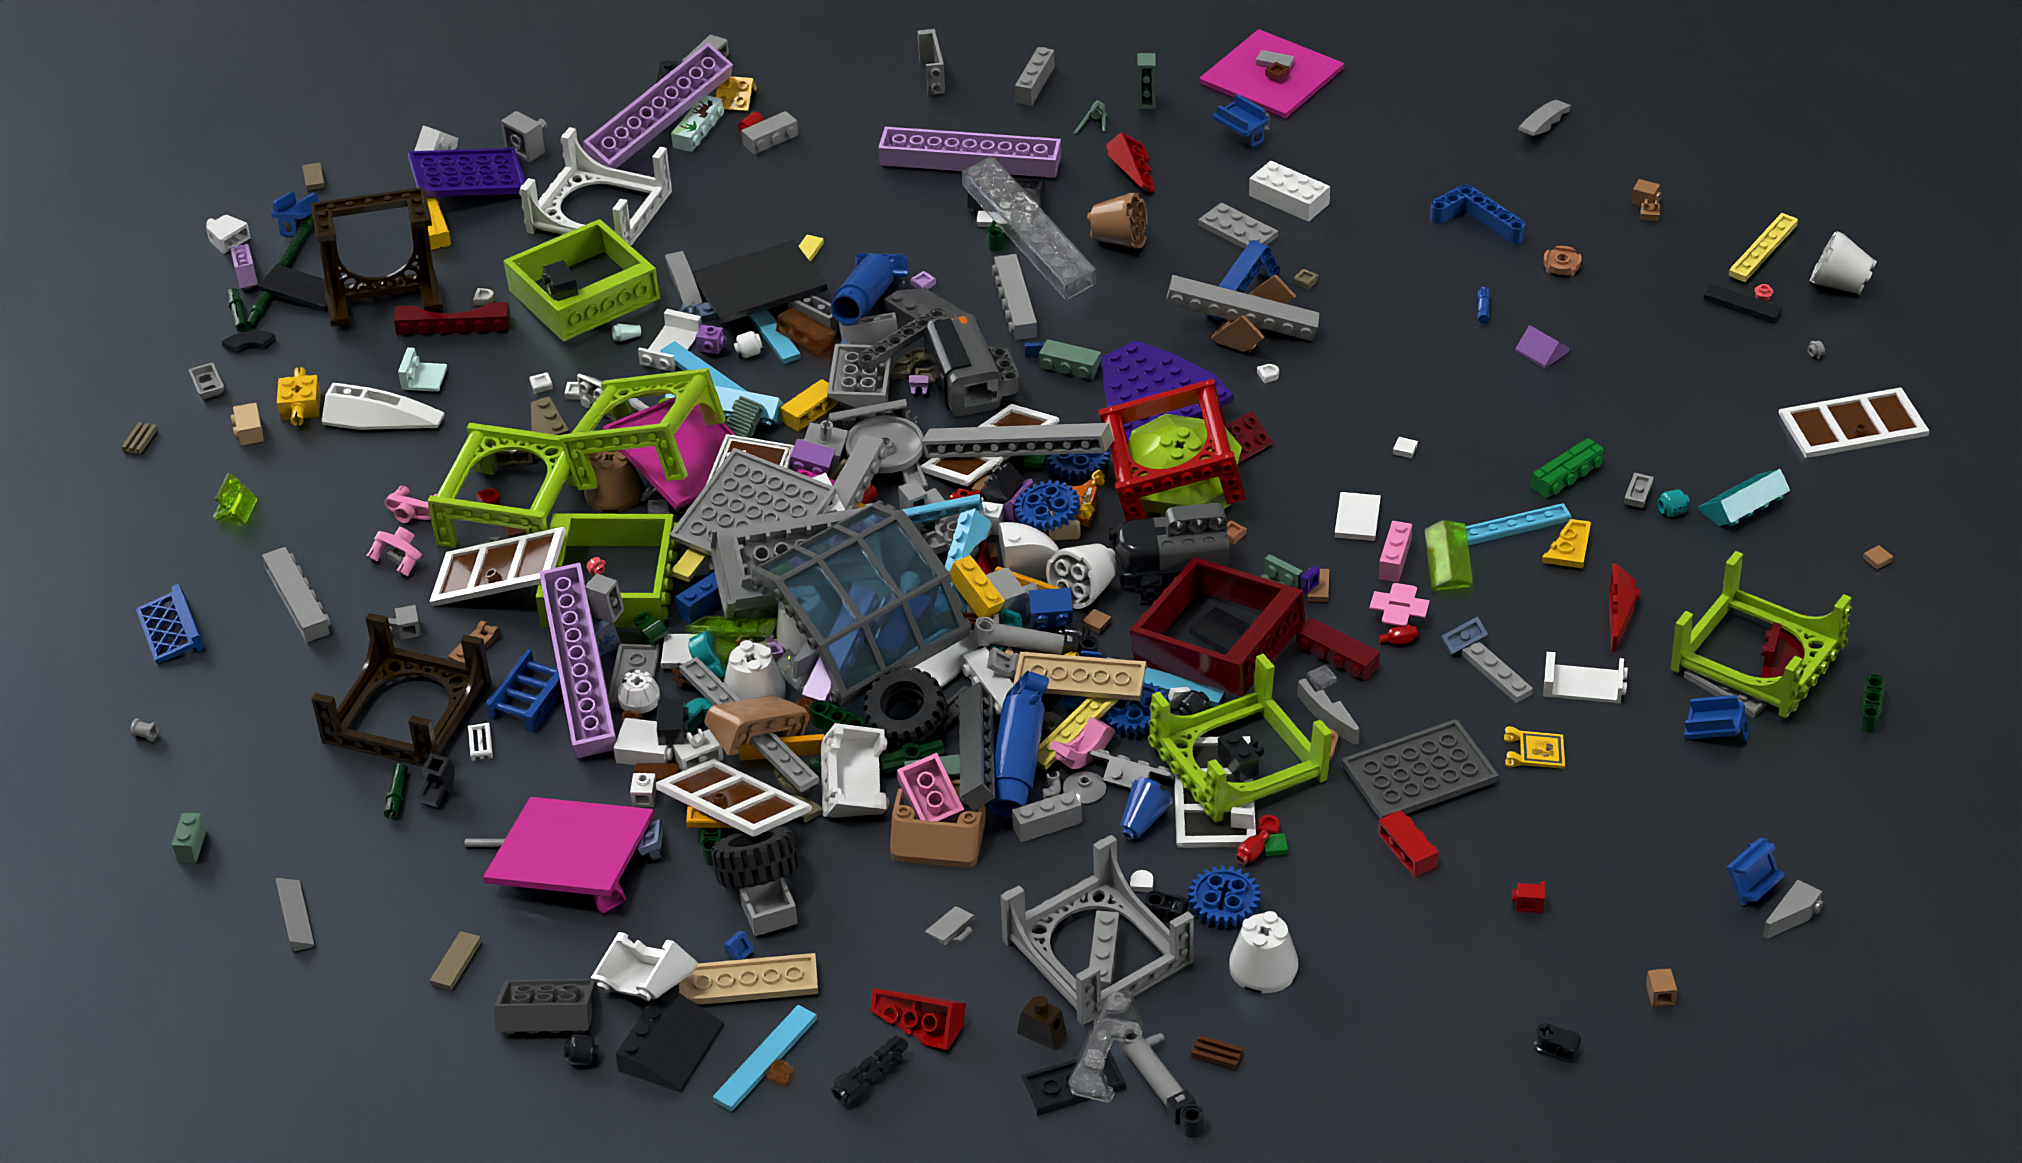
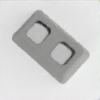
(204, 371)

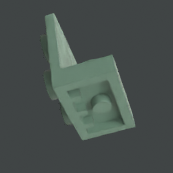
(1281, 572)

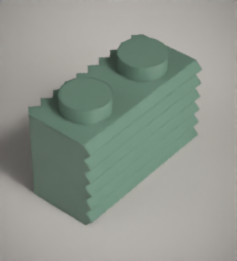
(744, 417)
(188, 837)

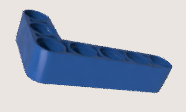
(1481, 208)
(1253, 260)

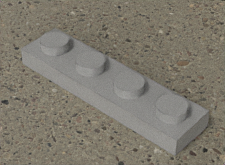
(1497, 671)

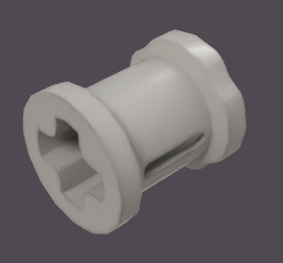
(144, 729)

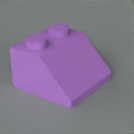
(811, 458)

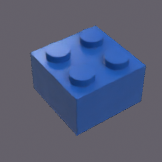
(1050, 608)

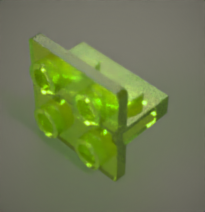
(234, 500)

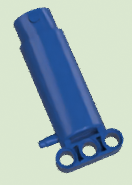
(866, 285)
(1018, 743)

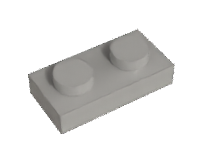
(1638, 490)

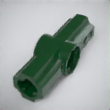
(910, 751)

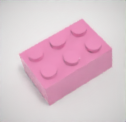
(930, 790)

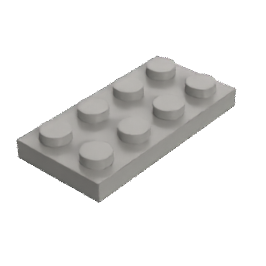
(1236, 226)

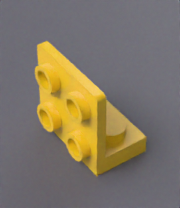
(736, 93)

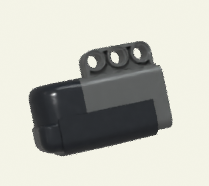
(1170, 543)

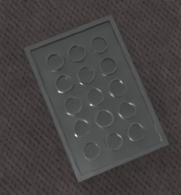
(1420, 769)

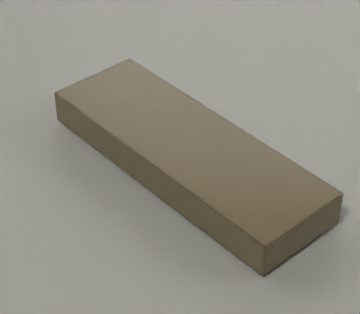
(455, 961)

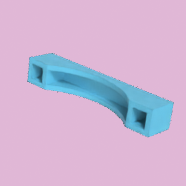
(970, 531)

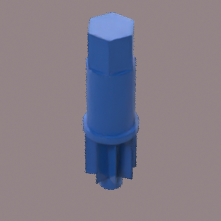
(1483, 304)

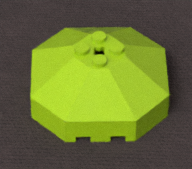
(1155, 448)

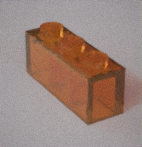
(805, 331)

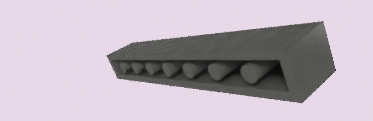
(976, 746)

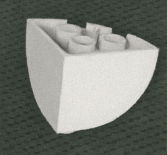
(1025, 549)

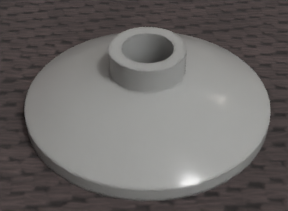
(1087, 786)

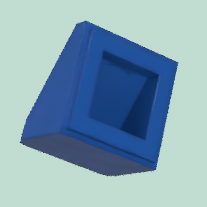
(1033, 348)

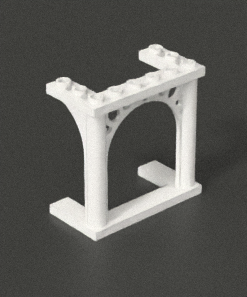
(584, 167)

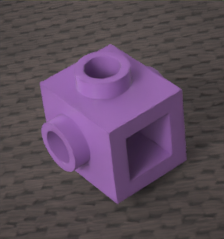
(710, 339)

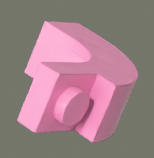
(1077, 752)

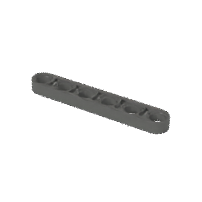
(898, 336)

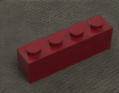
(1337, 649)

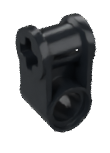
(1165, 905)
(1559, 1042)

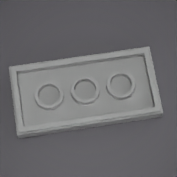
(851, 417)
(632, 658)

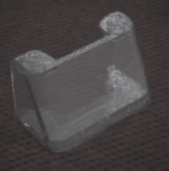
(1114, 1021)

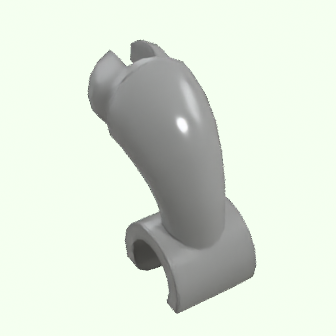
(1055, 786)

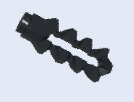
(850, 1084)

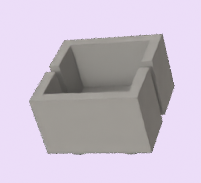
(768, 907)

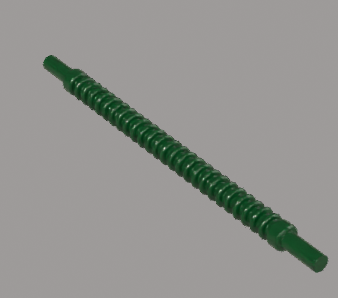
(286, 260)

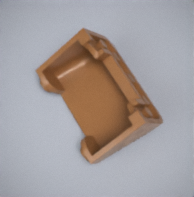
(740, 720)

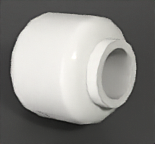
(748, 344)

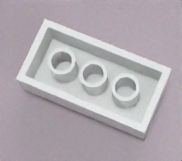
(1289, 191)

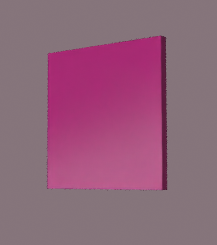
(1240, 74)
(697, 445)
(569, 846)

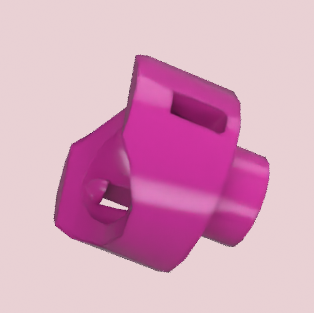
(605, 903)

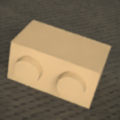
(247, 424)

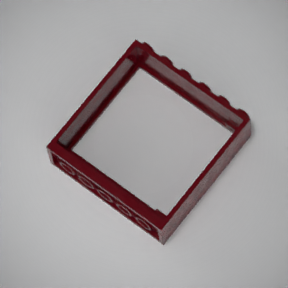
(1234, 673)

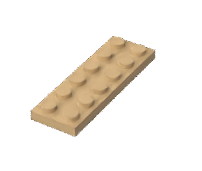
(1086, 675)
(751, 979)

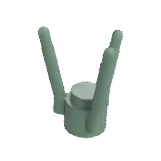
(1096, 112)

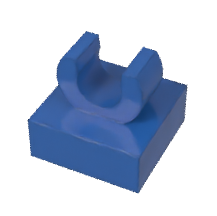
(738, 946)

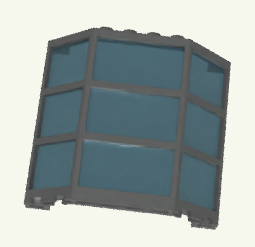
(867, 598)

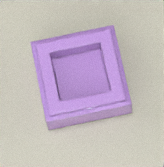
(923, 280)

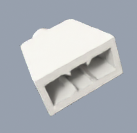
(227, 232)

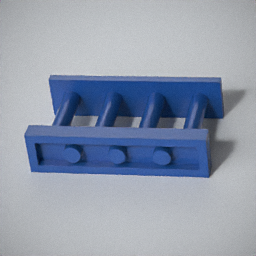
(540, 703)

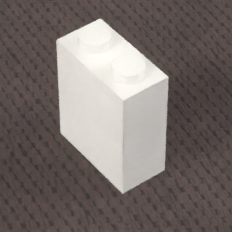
(639, 743)

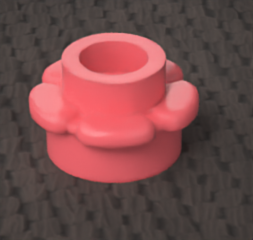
(1763, 292)
(595, 566)

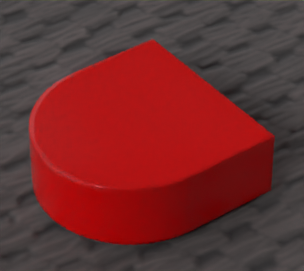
(488, 496)
(1268, 823)

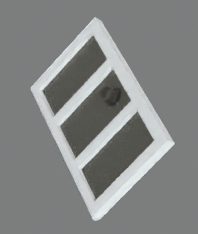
(1193, 826)

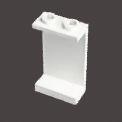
(679, 328)
(1584, 682)

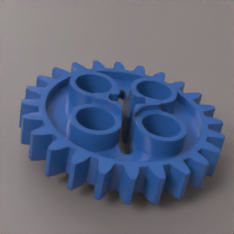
(1077, 465)
(1058, 498)
(1133, 715)
(1208, 892)

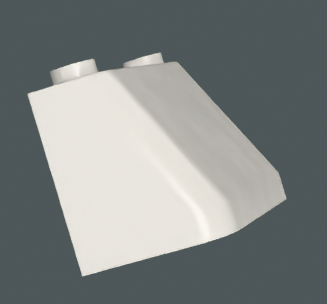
(852, 771)
(642, 969)

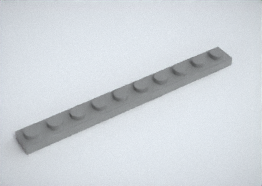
(767, 744)

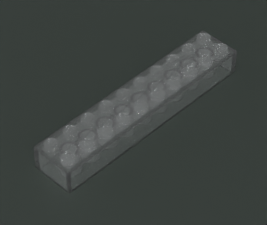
(1029, 227)

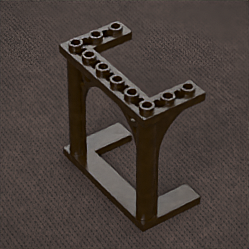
(371, 287)
(382, 655)

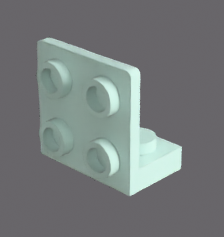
(420, 375)

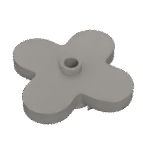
(942, 537)

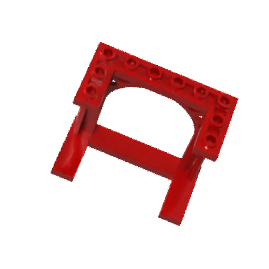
(1220, 460)

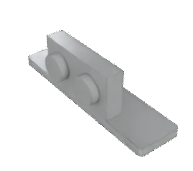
(1123, 772)

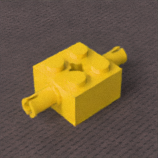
(298, 397)

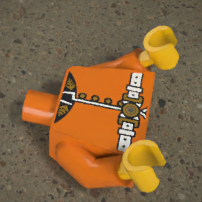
(1088, 498)

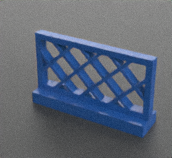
(187, 623)

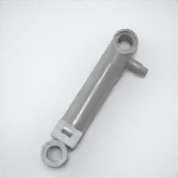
(989, 631)
(1179, 1102)

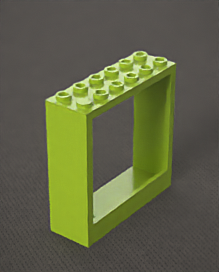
(595, 303)
(623, 531)

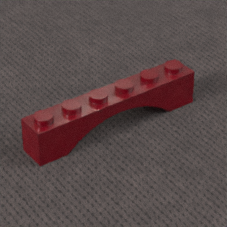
(484, 319)

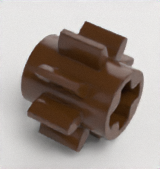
(681, 679)

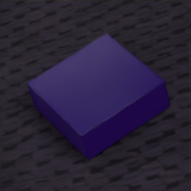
(1310, 579)

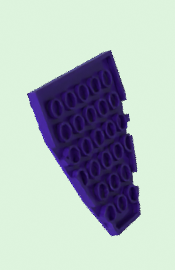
(1145, 370)

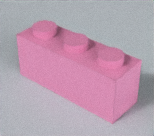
(1395, 551)

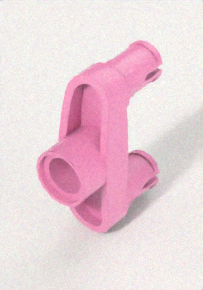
(406, 507)
(401, 542)

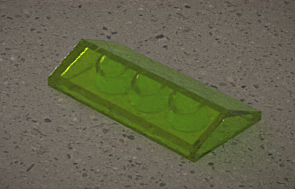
(1448, 555)
(733, 626)

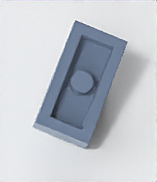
(702, 310)
(1464, 635)
(652, 840)

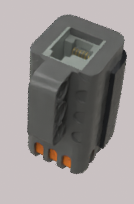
(965, 369)

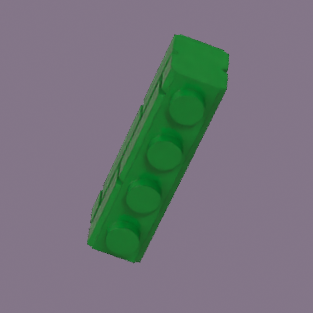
(1567, 468)

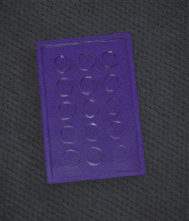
(467, 171)

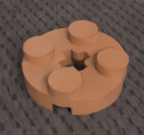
(1553, 262)

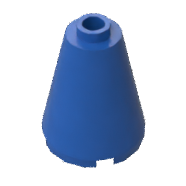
(1143, 807)

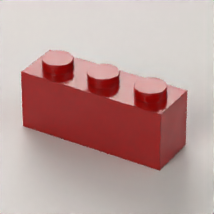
(1408, 843)

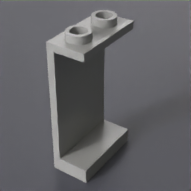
(930, 52)

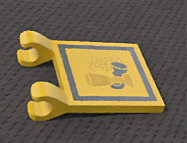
(1535, 749)

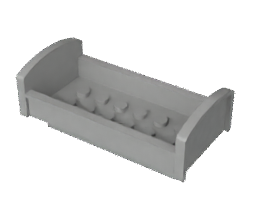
(746, 547)

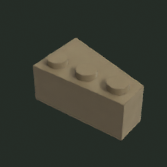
(547, 419)

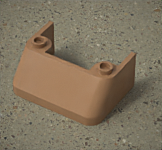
(1242, 333)
(936, 841)

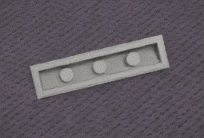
(295, 914)

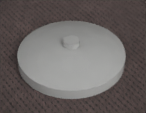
(900, 438)

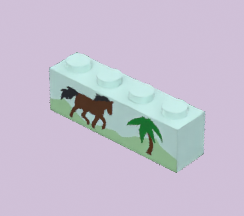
(697, 123)

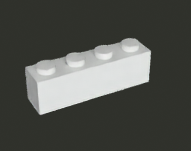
(976, 669)

